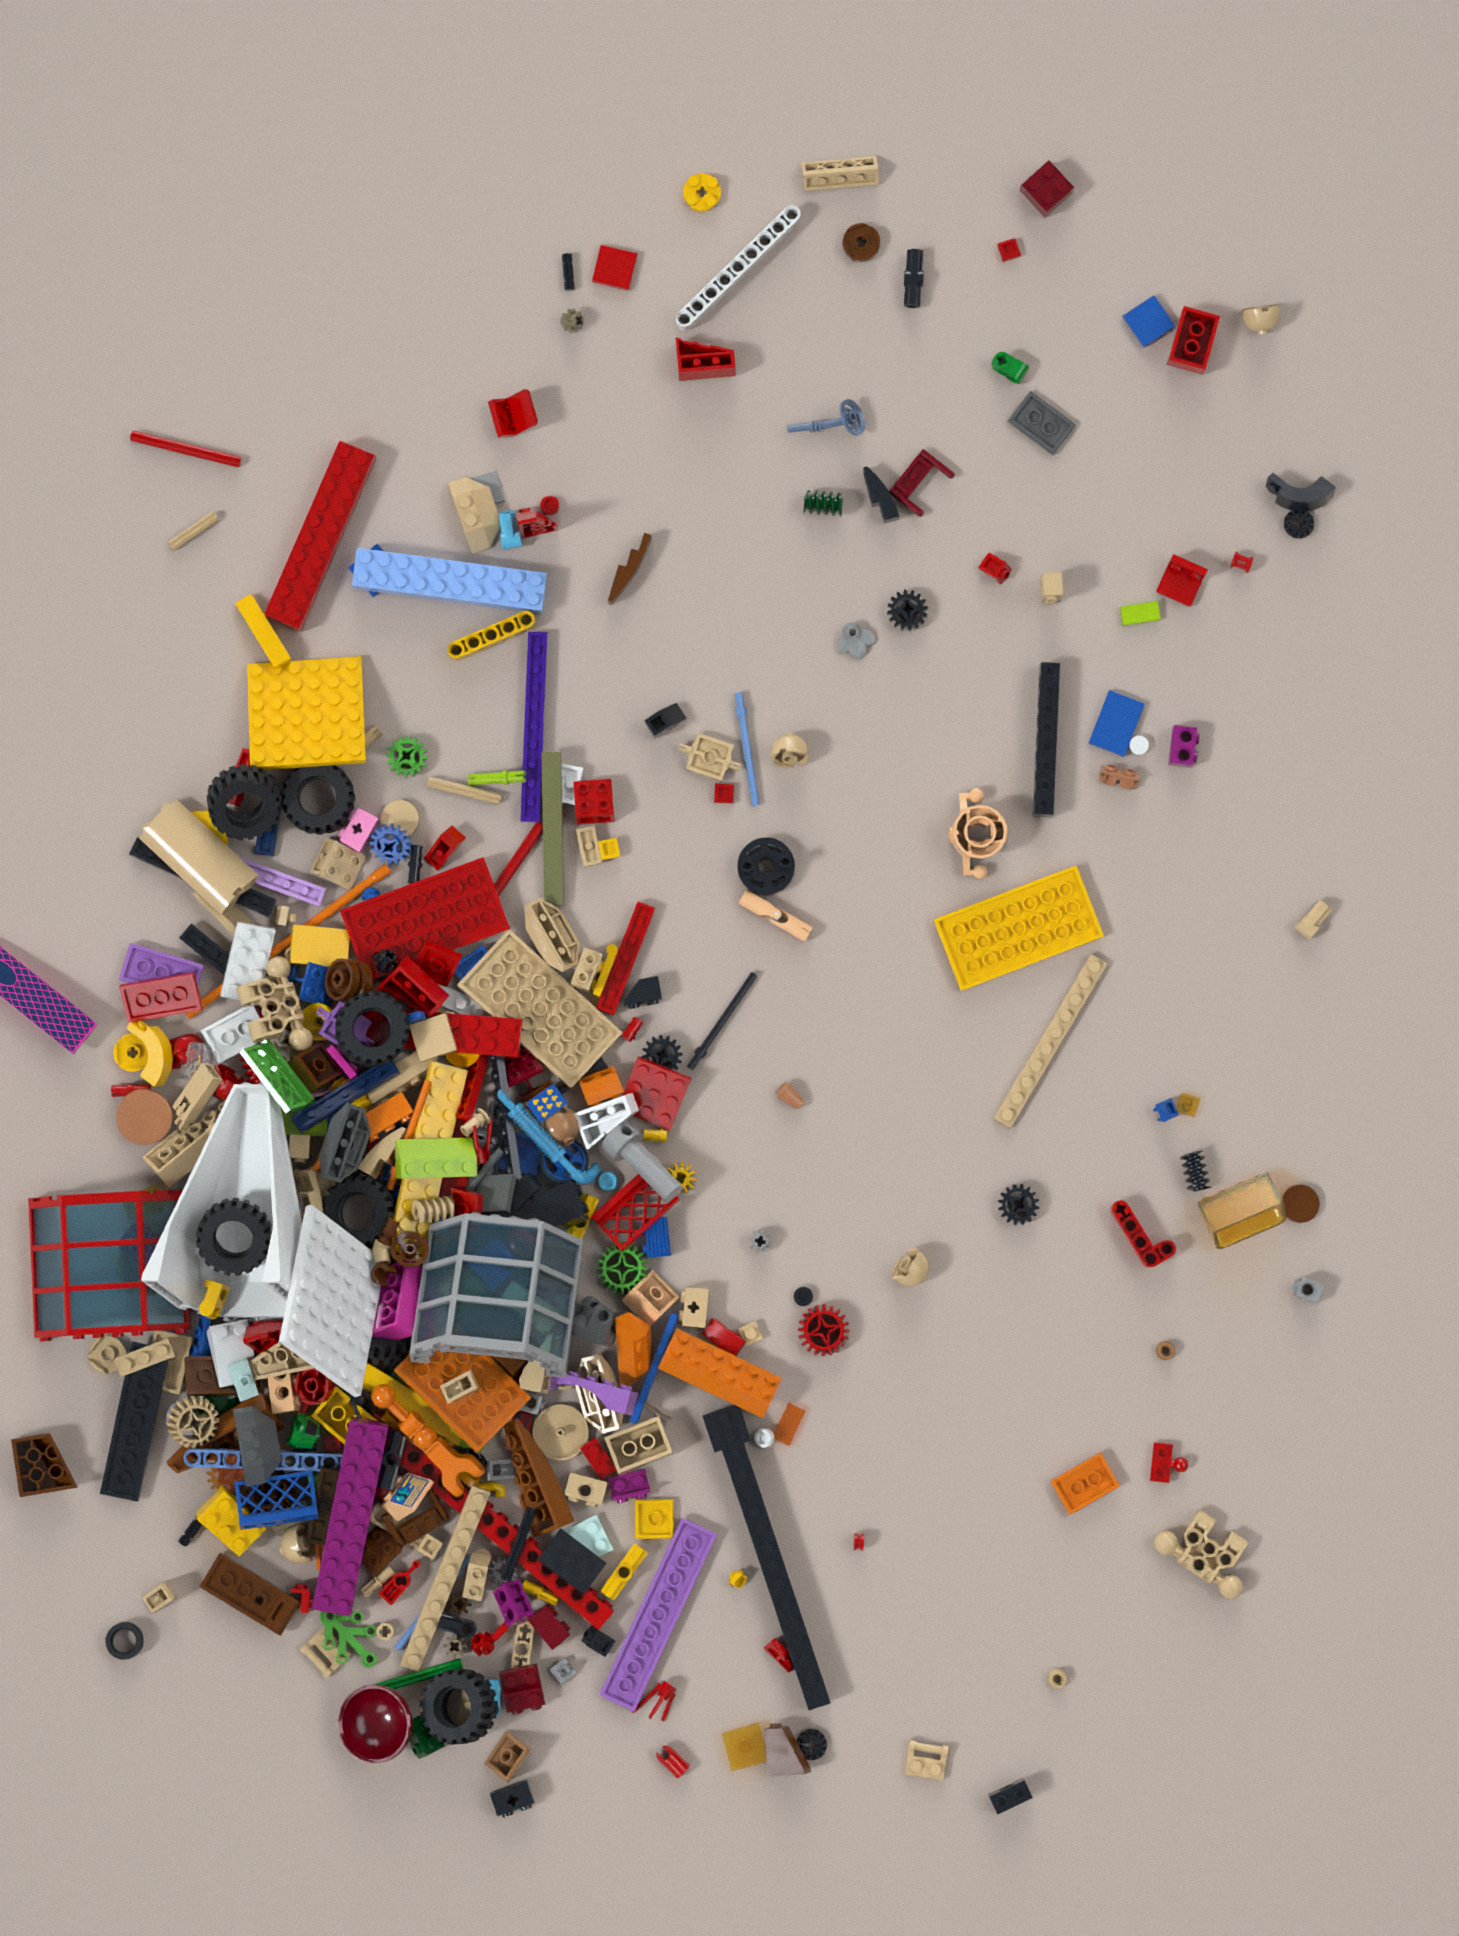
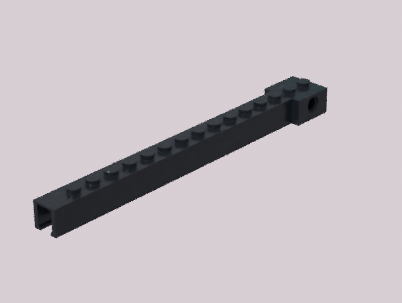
(729, 1433)

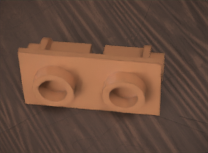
(1112, 774)

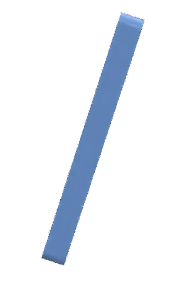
(299, 1464)

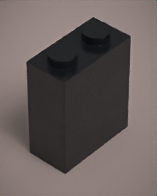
(561, 1206)

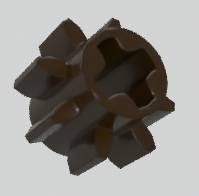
(455, 1607)

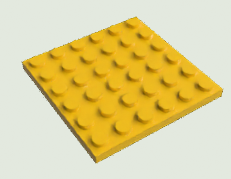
(306, 713)

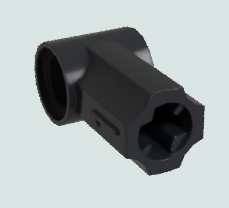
(455, 1624)

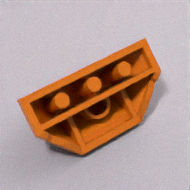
(633, 1348)

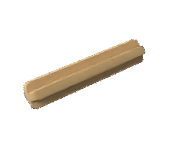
(193, 531)

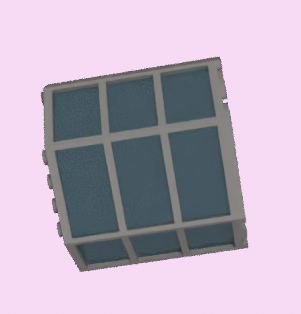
(498, 1290)

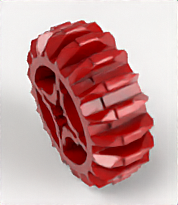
(839, 1325)

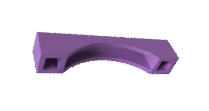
(614, 1398)

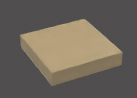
(433, 1037)

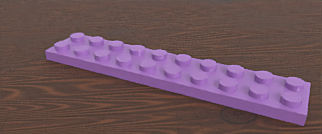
(658, 1614)

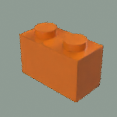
(601, 1086)

